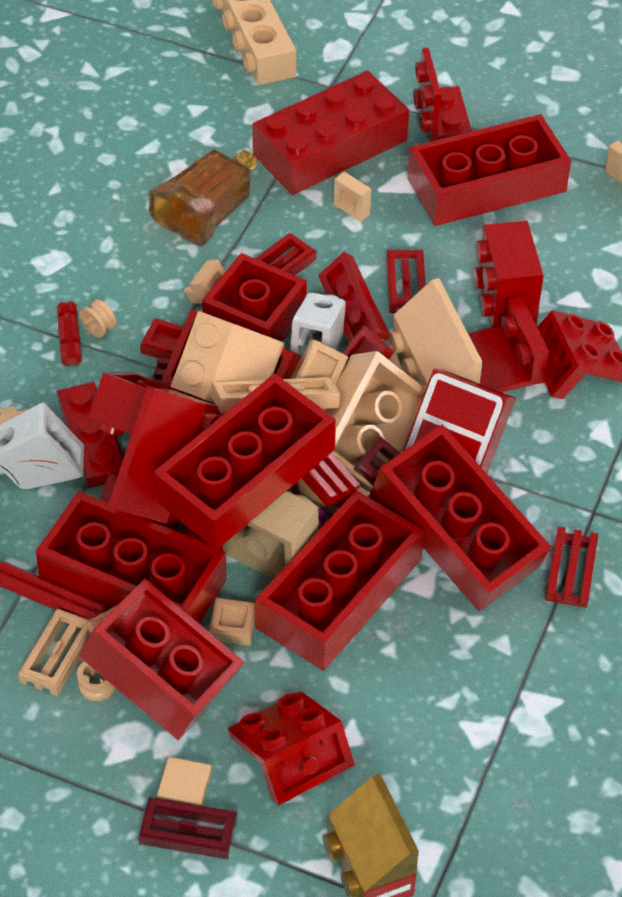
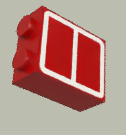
(467, 410)

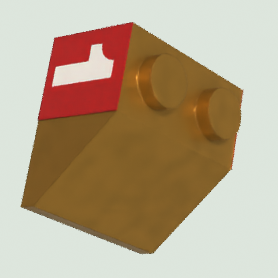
(372, 843)

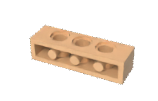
(260, 38)

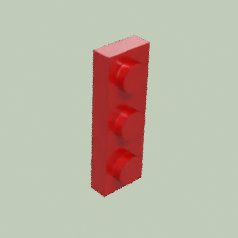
(347, 283)
(100, 448)

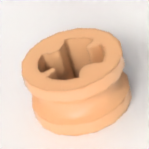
(98, 318)
(90, 691)

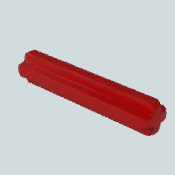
(48, 592)

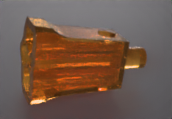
(202, 195)

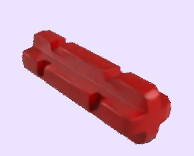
(69, 333)

